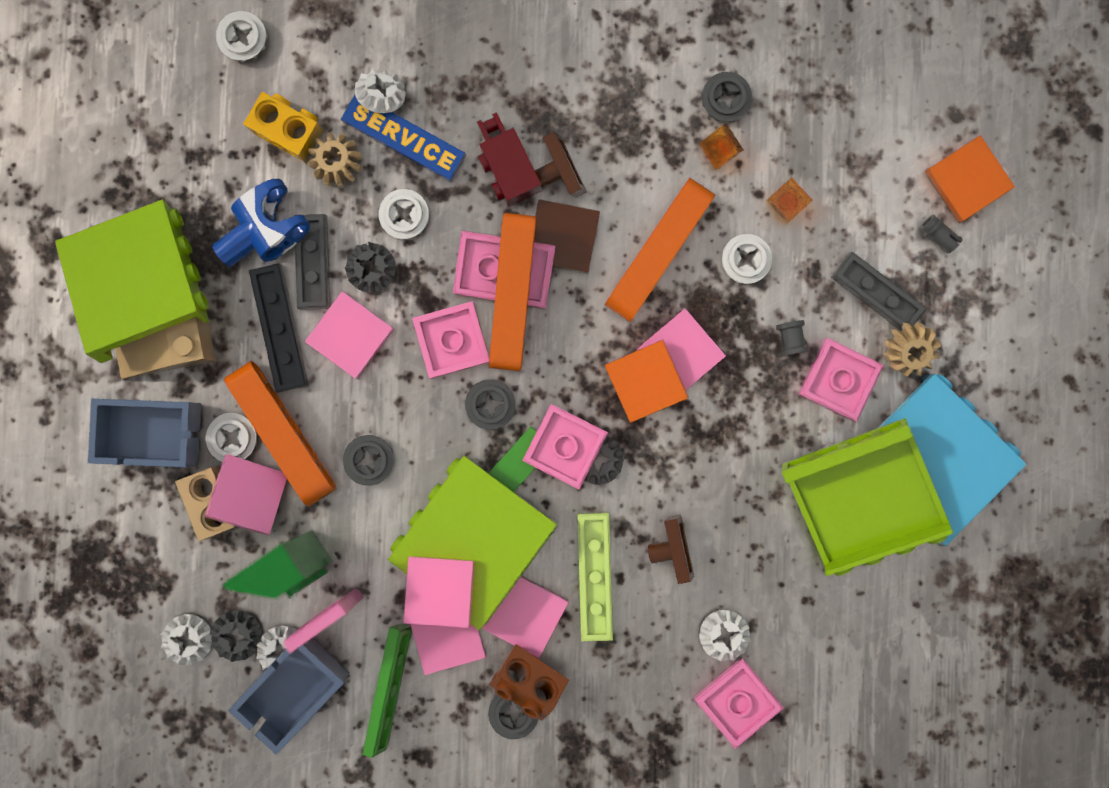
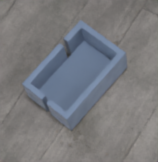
(149, 430)
(289, 693)

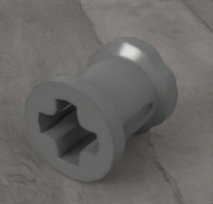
(792, 338)

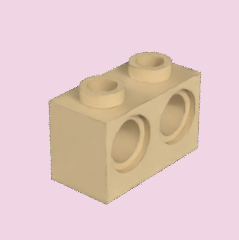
(197, 502)

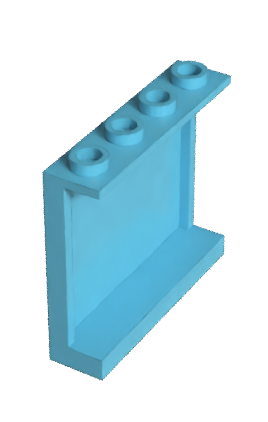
(958, 449)

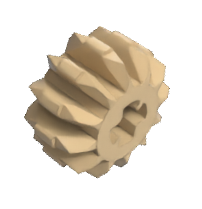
(337, 170)
(925, 345)

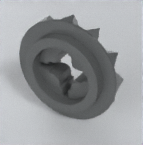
(732, 84)
(374, 281)
(478, 395)
(355, 453)
(610, 469)
(247, 627)
(504, 724)

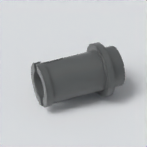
(940, 233)

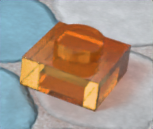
(721, 146)
(789, 200)

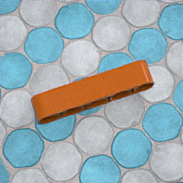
(659, 249)
(512, 291)
(280, 433)

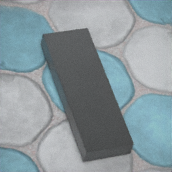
(313, 265)
(878, 291)

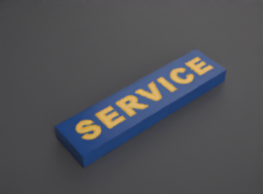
(405, 139)

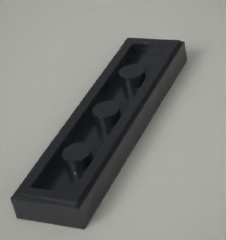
(278, 328)

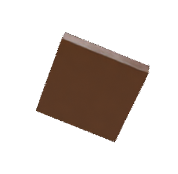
(570, 230)

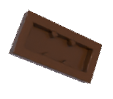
(560, 167)
(674, 549)

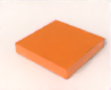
(969, 179)
(646, 381)

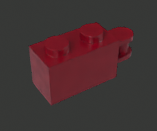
(507, 162)

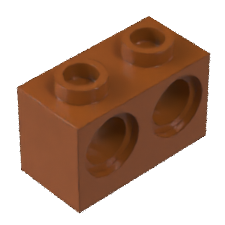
(532, 675)

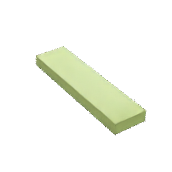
(595, 577)

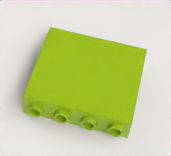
(130, 278)
(867, 498)
(481, 522)

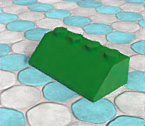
(283, 569)

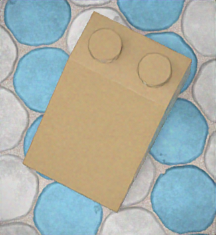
(166, 350)

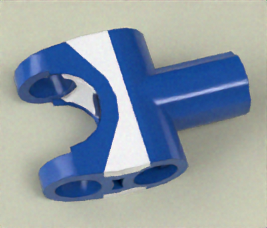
(259, 227)

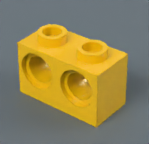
(281, 130)

